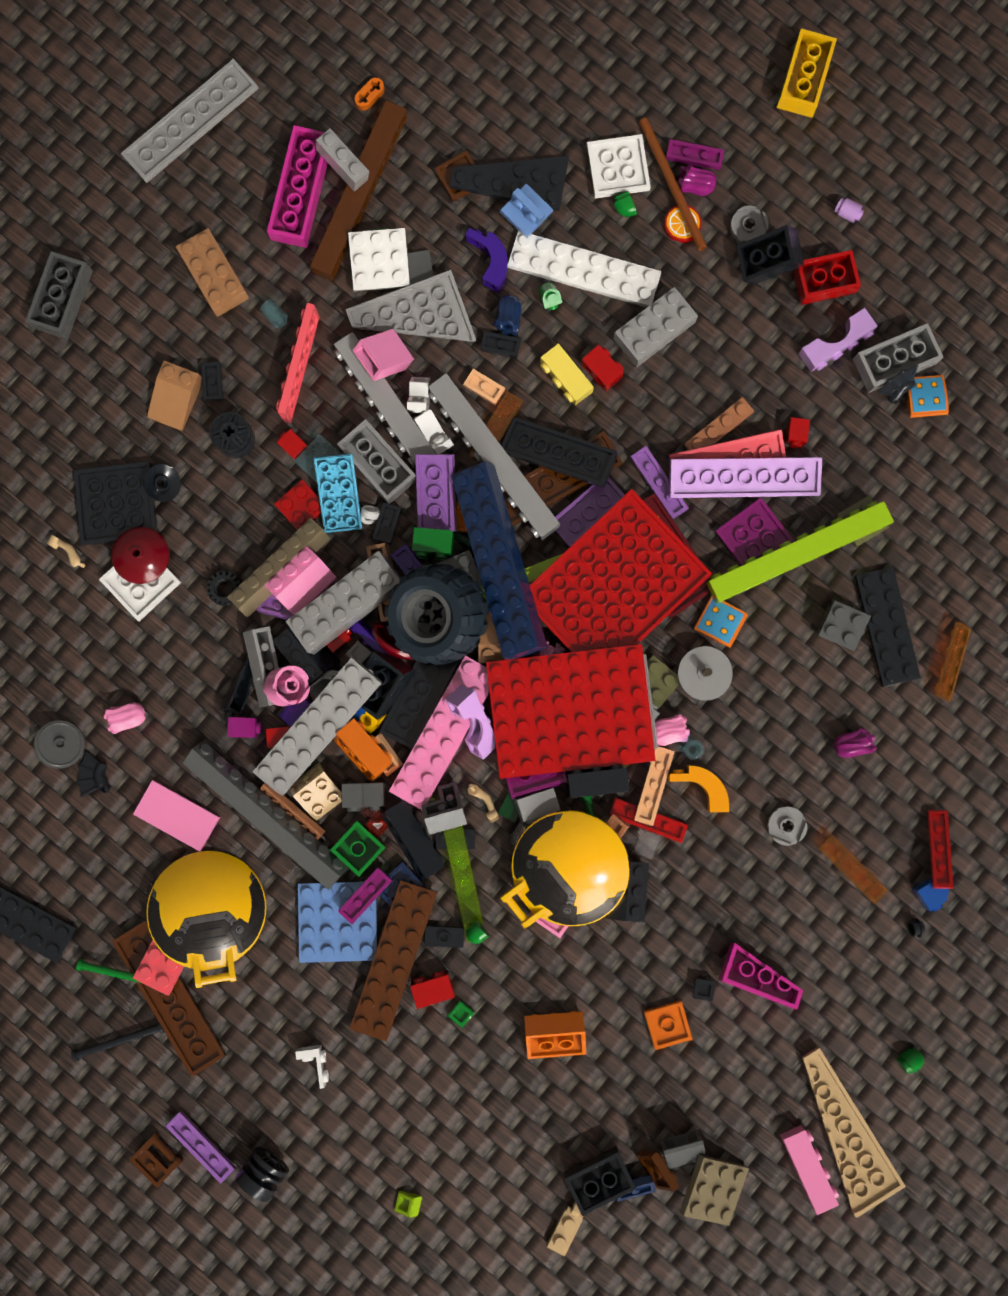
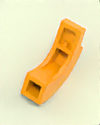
(714, 789)

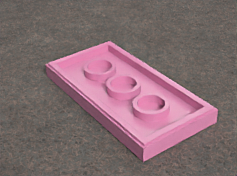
(176, 815)

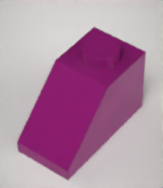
(244, 727)

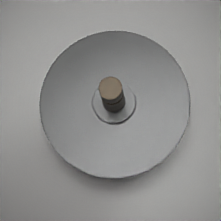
(705, 673)

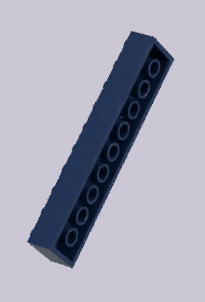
(499, 561)

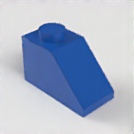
(930, 898)

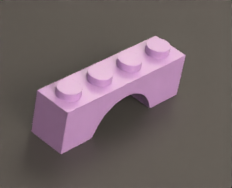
(818, 353)
(465, 705)

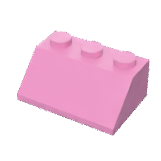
(300, 581)

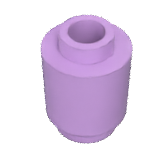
(849, 210)

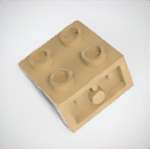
(316, 792)

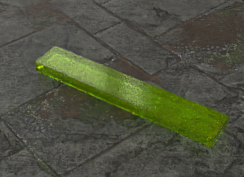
(463, 876)

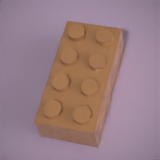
(212, 272)

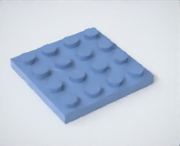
(326, 933)

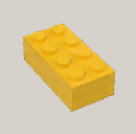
(806, 73)

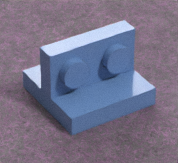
(526, 210)

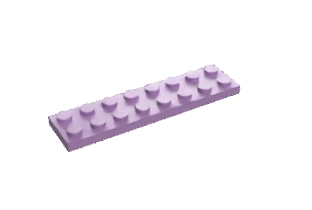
(745, 477)

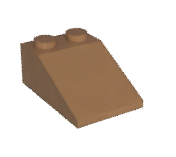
(174, 395)
(489, 645)

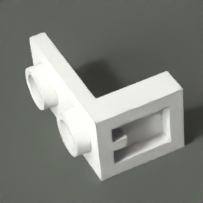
(433, 432)
(308, 1054)

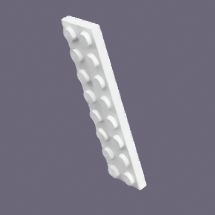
(584, 269)

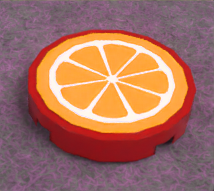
(676, 227)

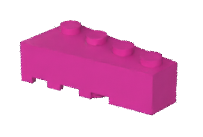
(753, 976)

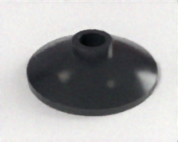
(170, 483)

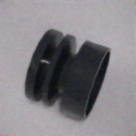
(240, 442)
(261, 1174)

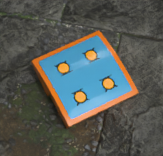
(928, 397)
(721, 622)

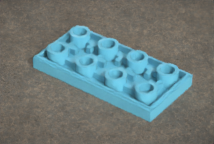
(338, 492)

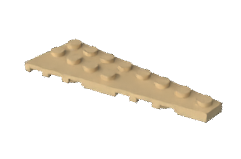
(858, 1155)

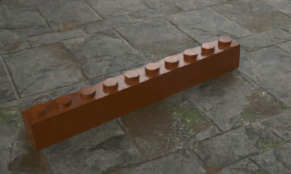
(353, 204)

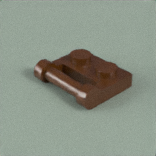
(151, 1165)

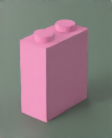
(383, 354)

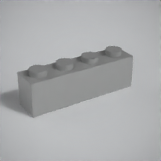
(261, 659)

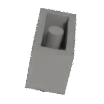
(536, 805)

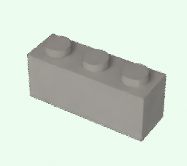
(342, 159)

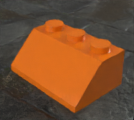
(363, 750)
(555, 1035)

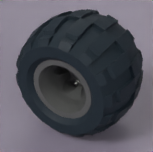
(461, 608)

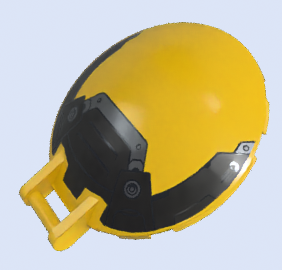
(568, 870)
(206, 913)

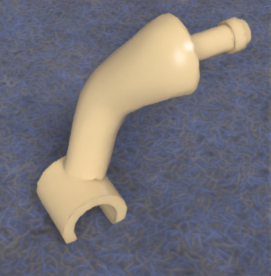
(72, 555)
(476, 791)

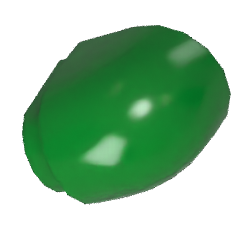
(624, 205)
(476, 932)
(911, 1060)

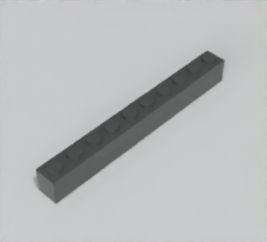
(265, 814)

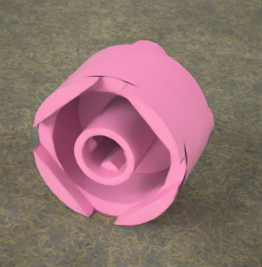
(286, 686)

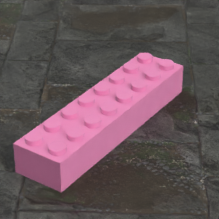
(439, 739)

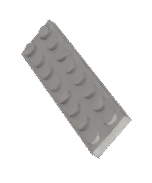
(189, 120)
(317, 726)

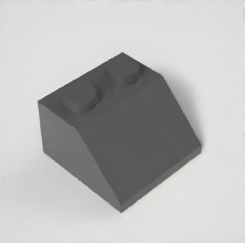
(682, 1149)

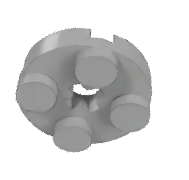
(755, 217)
(791, 836)

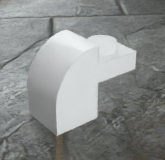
(418, 394)

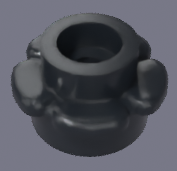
(916, 927)

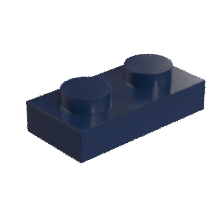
(643, 1184)

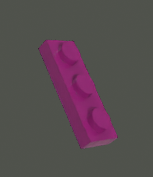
(695, 154)
(365, 895)

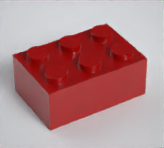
(827, 277)

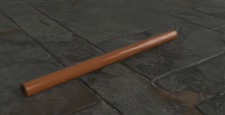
(672, 183)

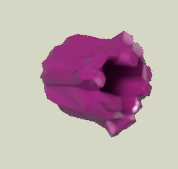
(696, 180)
(855, 743)

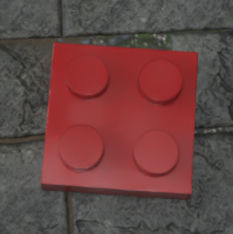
(299, 505)

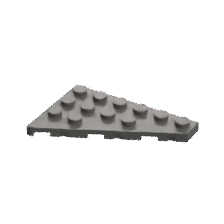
(421, 309)

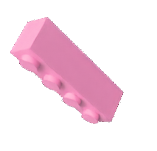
(809, 1170)

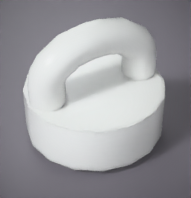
(369, 512)

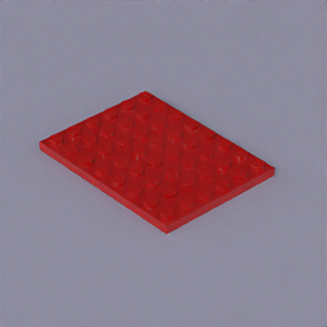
(617, 580)
(571, 711)

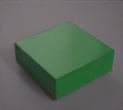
(460, 1013)

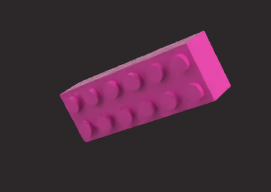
(298, 189)

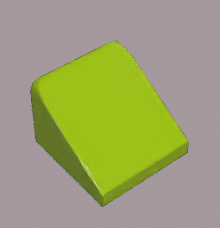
(408, 1204)

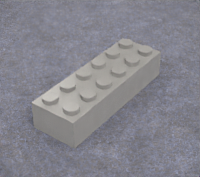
(344, 603)

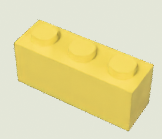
(566, 375)

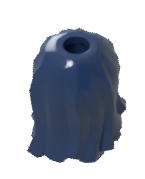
(508, 315)

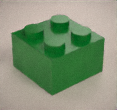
(433, 544)
(358, 848)

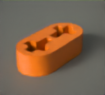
(369, 94)

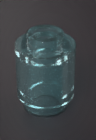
(274, 314)
(699, 749)

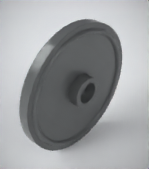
(59, 744)

